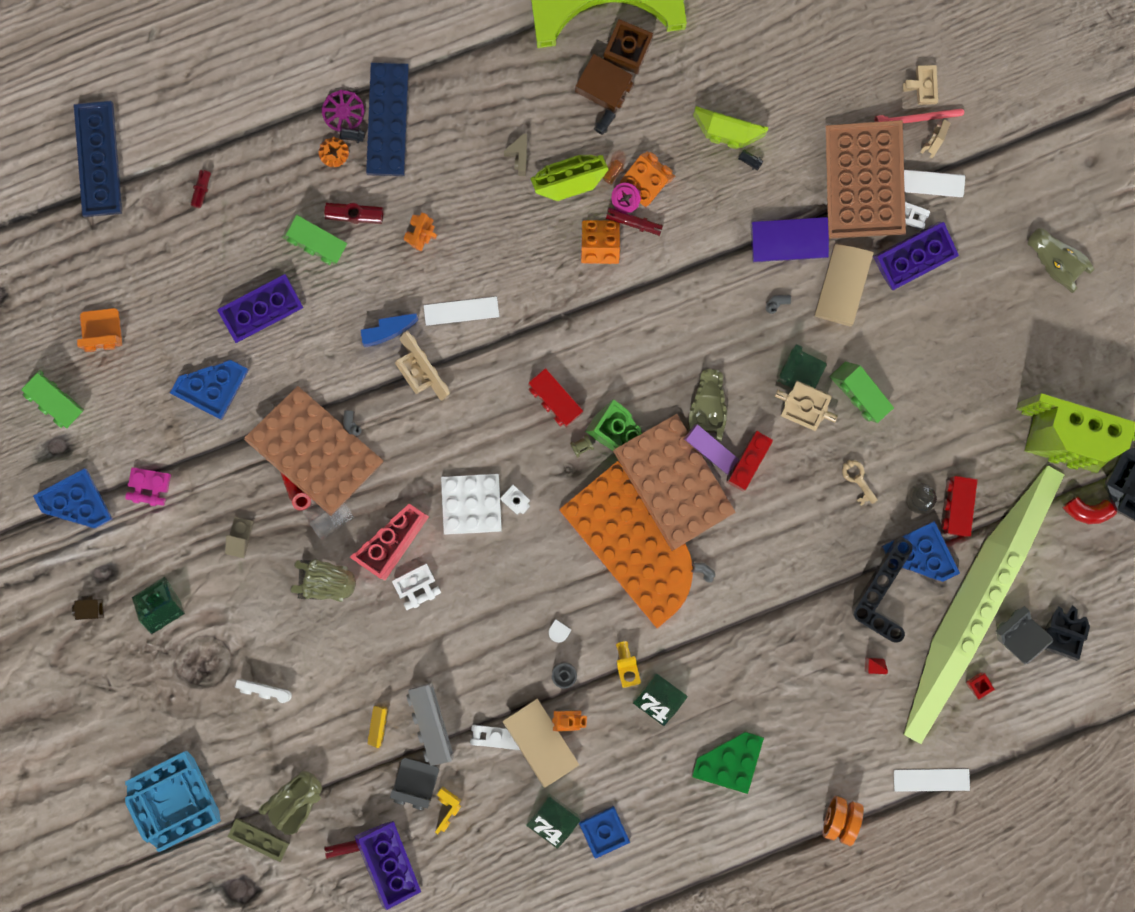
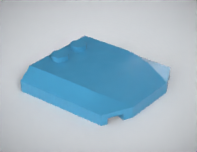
(171, 802)

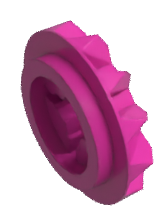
(618, 194)

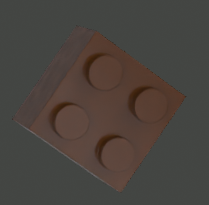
(628, 46)

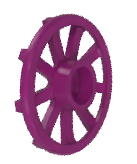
(342, 110)

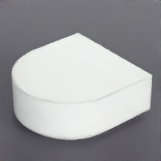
(558, 632)

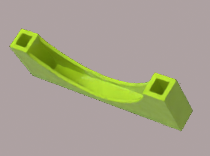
(553, 15)

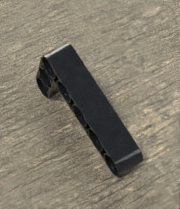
(881, 589)

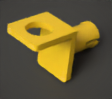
(626, 664)

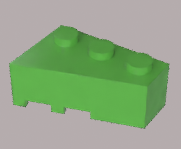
(314, 240)
(862, 391)
(51, 400)

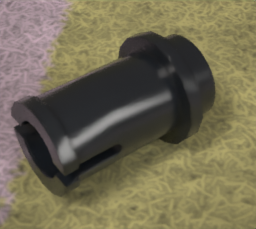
(604, 122)
(352, 134)
(750, 160)

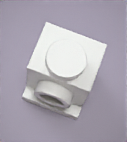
(508, 498)

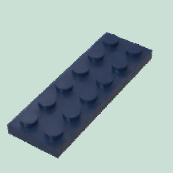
(387, 119)
(97, 159)

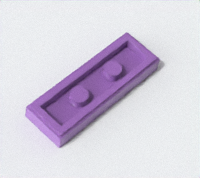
(711, 449)

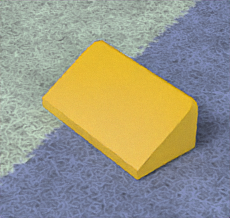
(377, 726)

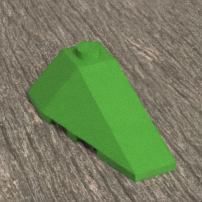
(613, 426)

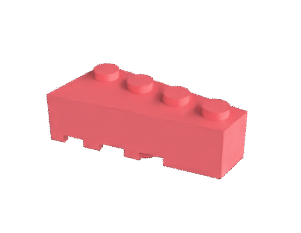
(390, 543)

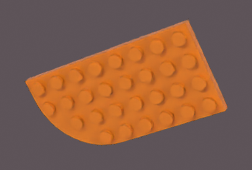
(631, 545)

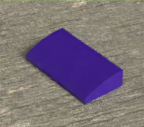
(790, 239)
(916, 255)
(260, 308)
(387, 864)

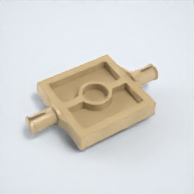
(806, 405)

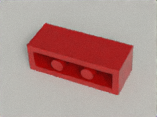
(554, 398)
(749, 461)
(959, 506)

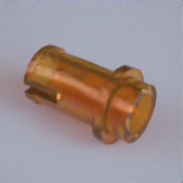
(613, 171)

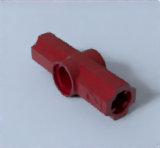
(341, 212)

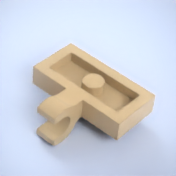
(924, 84)
(937, 138)

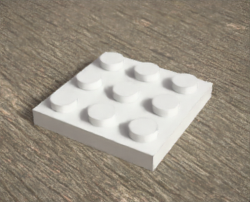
(471, 504)

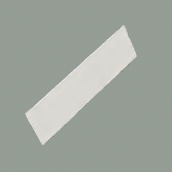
(461, 311)
(932, 780)

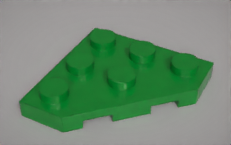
(730, 763)

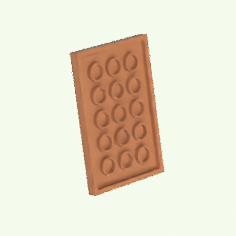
(865, 179)
(314, 450)
(674, 482)

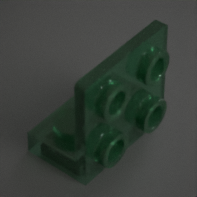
(802, 368)

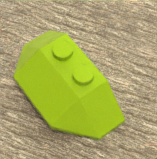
(728, 129)
(569, 177)

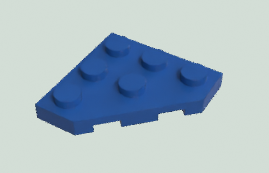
(211, 387)
(75, 501)
(929, 554)

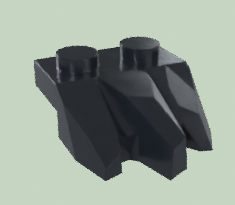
(1067, 633)

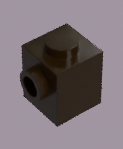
(88, 608)

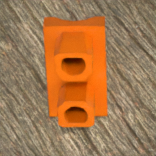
(422, 232)
(569, 720)

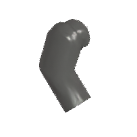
(775, 301)
(349, 425)
(709, 573)

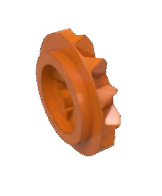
(331, 160)

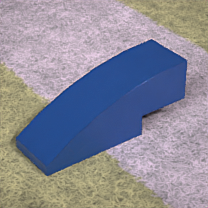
(388, 329)

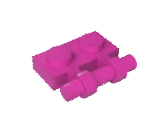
(148, 480)

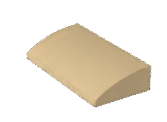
(843, 284)
(539, 744)

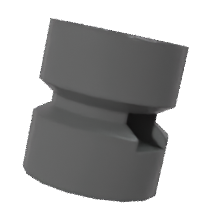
(564, 675)

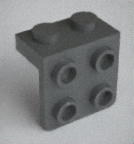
(1023, 636)
(415, 783)

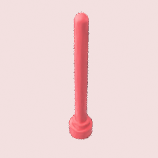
(922, 117)

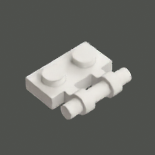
(414, 581)

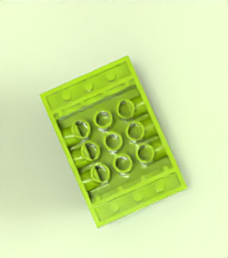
(1075, 433)

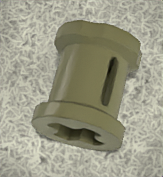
(582, 445)

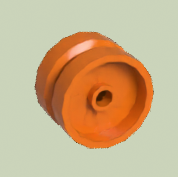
(843, 820)

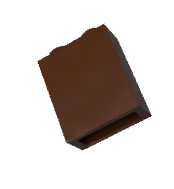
(604, 83)

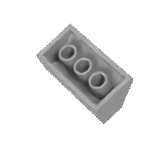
(431, 724)

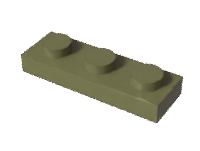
(258, 839)

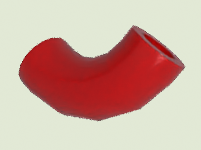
(297, 497)
(1089, 514)

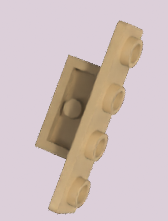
(418, 370)

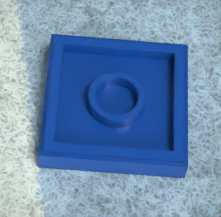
(604, 832)

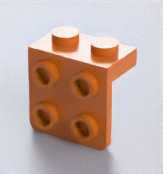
(648, 177)
(600, 242)
(100, 330)

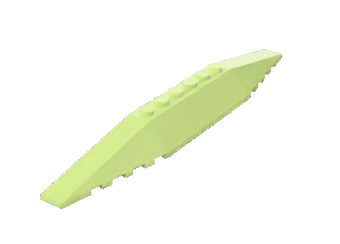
(979, 602)

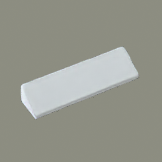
(934, 183)

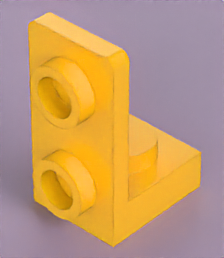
(447, 798)

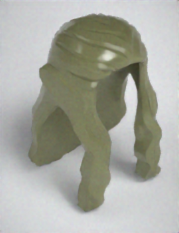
(325, 581)
(293, 802)

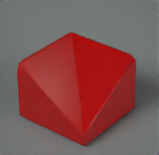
(875, 666)
(980, 685)

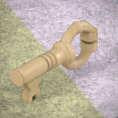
(869, 495)

